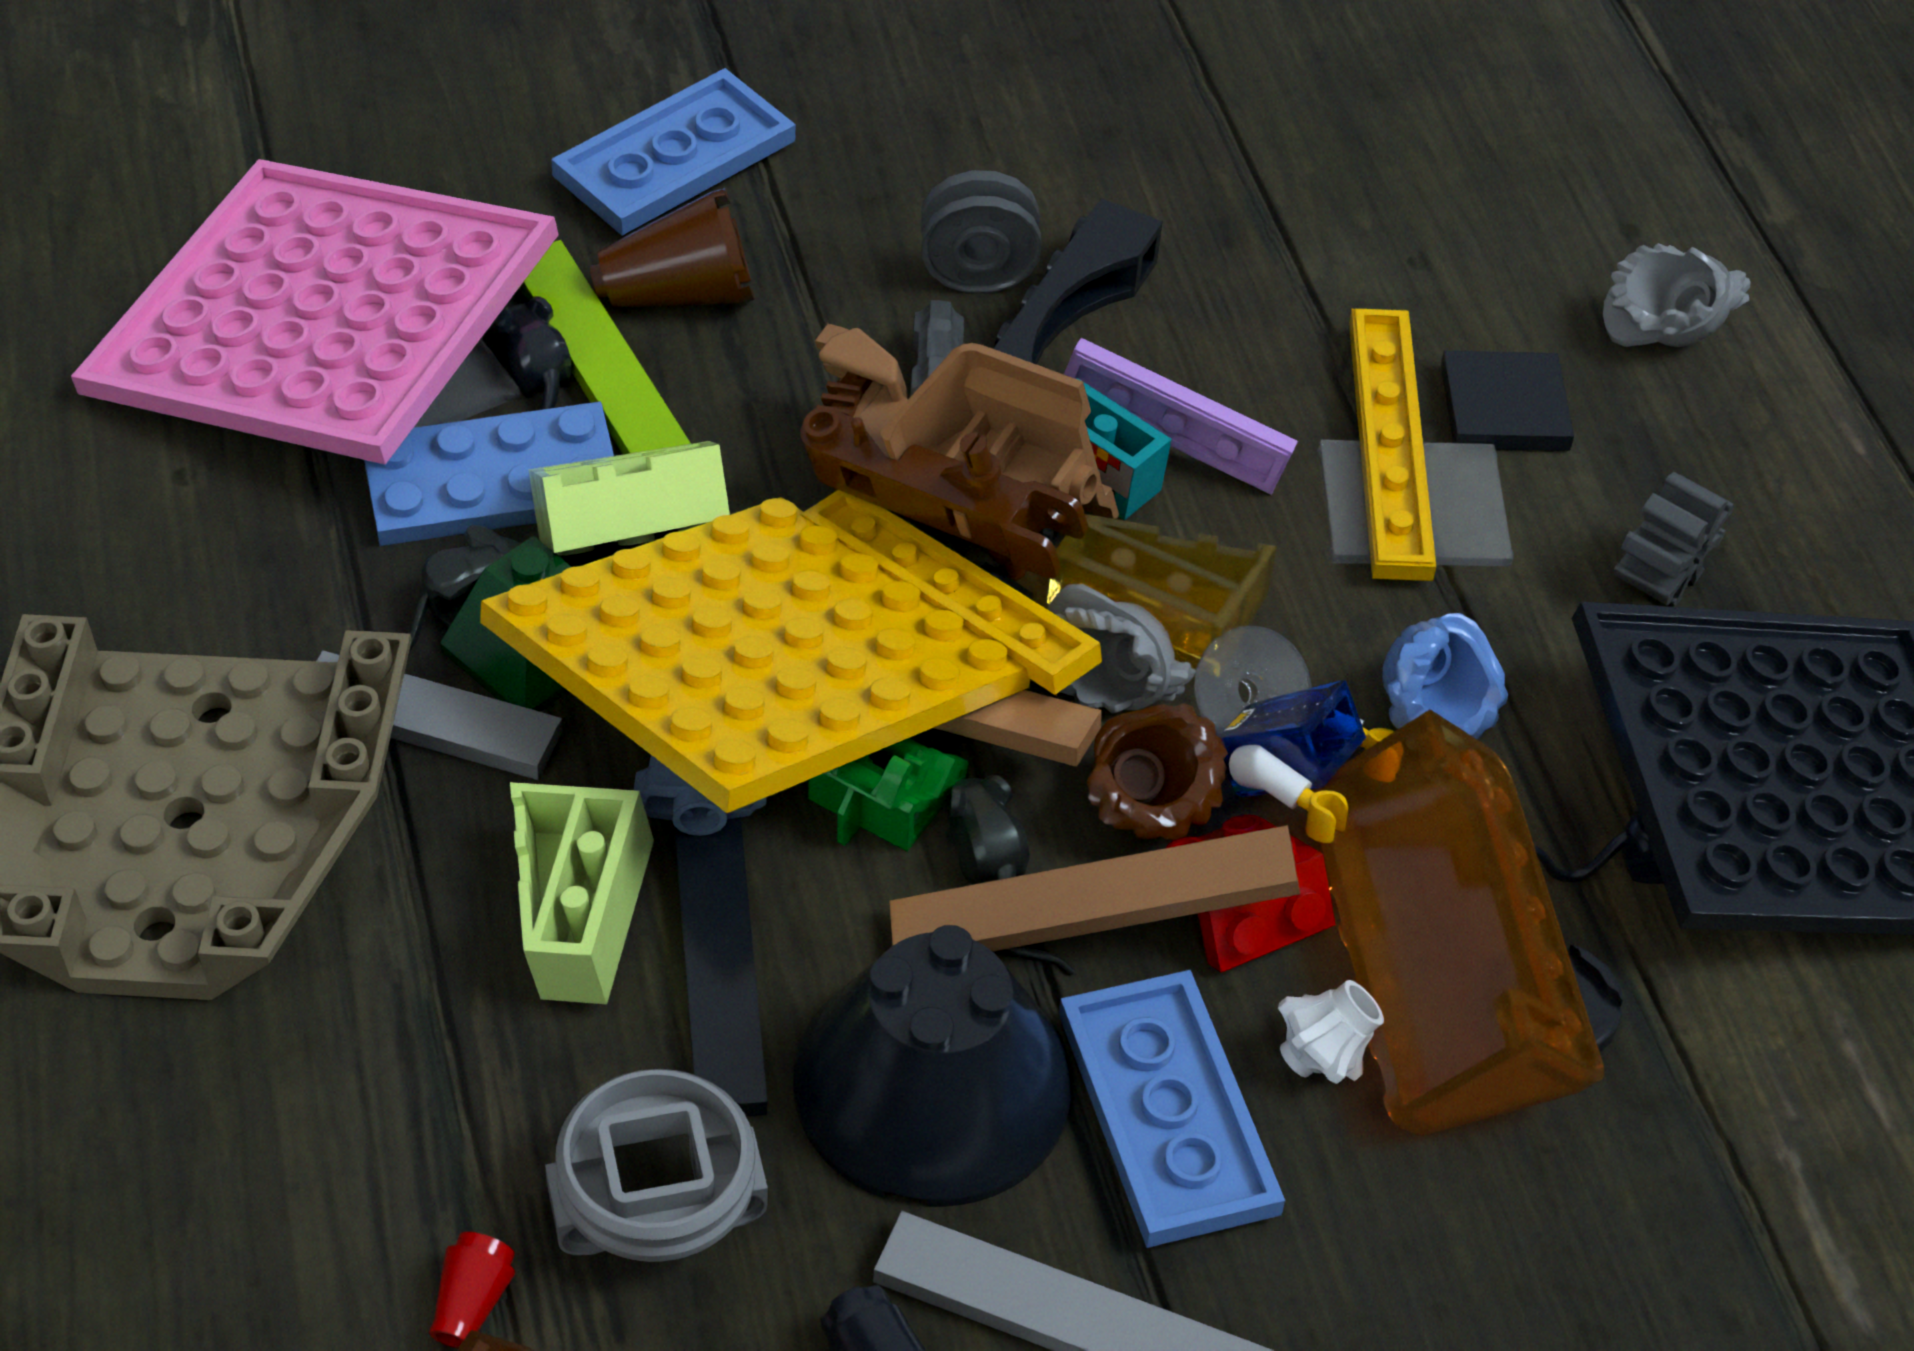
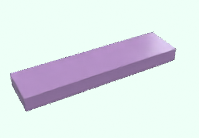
(1190, 419)

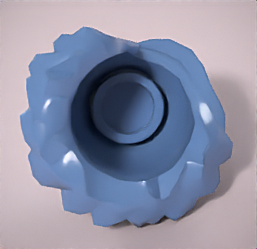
(1445, 669)

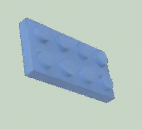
(673, 151)
(477, 470)
(1170, 1108)

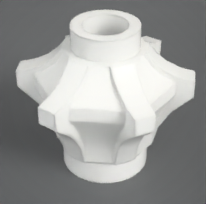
(1330, 1031)

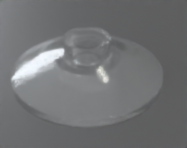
(1251, 656)

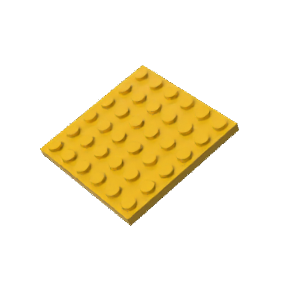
(753, 651)

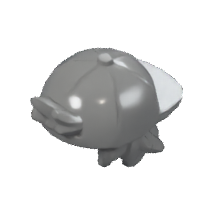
(1670, 297)
(1135, 652)

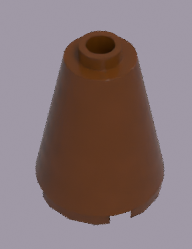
(677, 260)

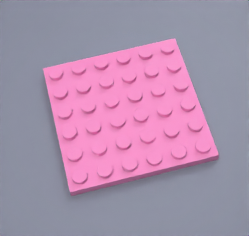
(318, 309)

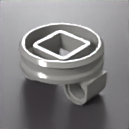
(663, 1220)

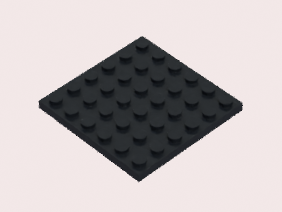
(1765, 761)

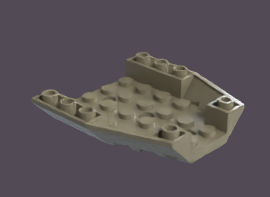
(114, 750)

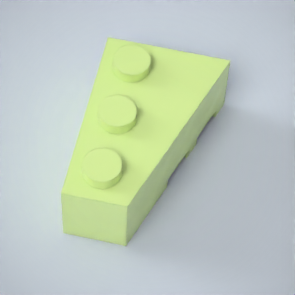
(628, 496)
(578, 883)

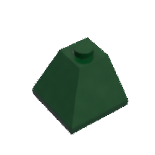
(484, 654)

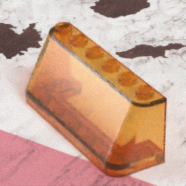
(1454, 933)

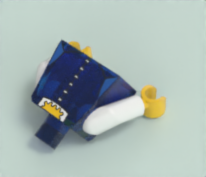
(1298, 746)

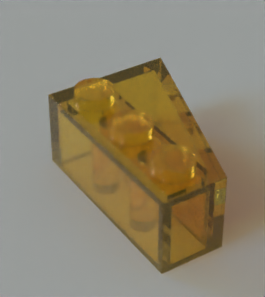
(1185, 584)

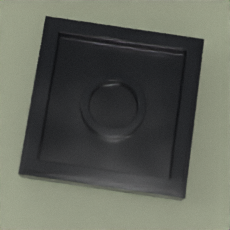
(1507, 400)

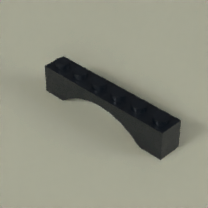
(1101, 265)

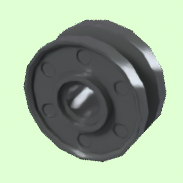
(980, 232)

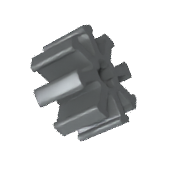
(1673, 539)

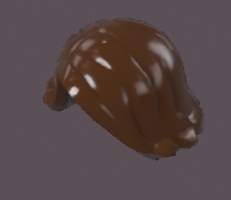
(1157, 771)

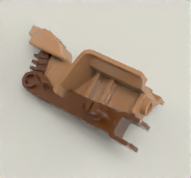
(971, 452)

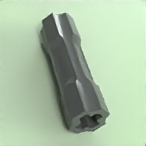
(935, 334)

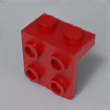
(1258, 928)

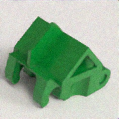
(892, 801)

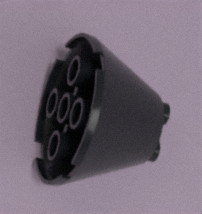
(933, 1074)

